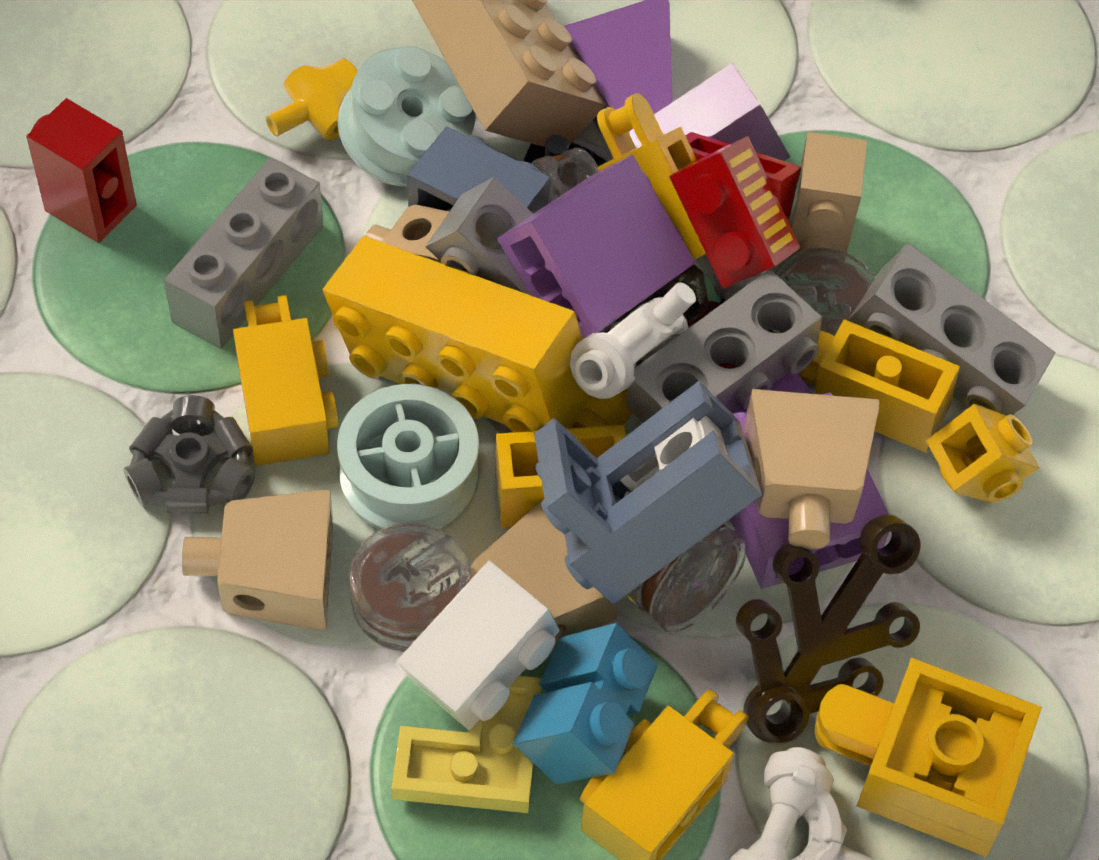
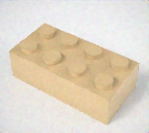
(514, 66)

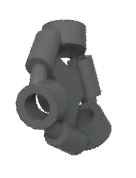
(191, 458)

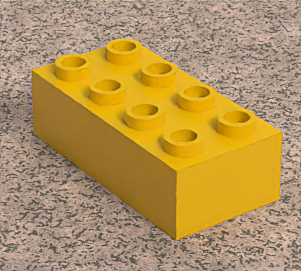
(458, 334)

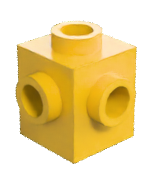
(984, 454)

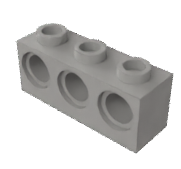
(490, 212)
(244, 252)
(735, 336)
(994, 353)

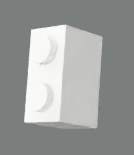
(480, 646)

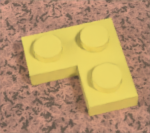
(471, 766)

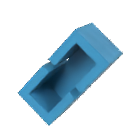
(582, 717)

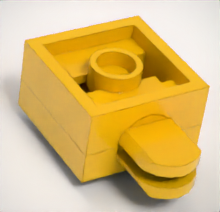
(937, 755)

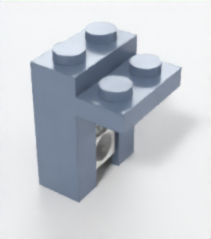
(647, 492)

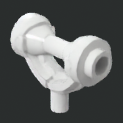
(606, 361)
(797, 788)

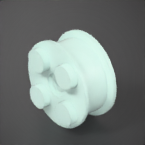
(399, 110)
(408, 457)

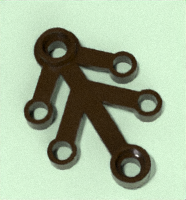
(825, 636)

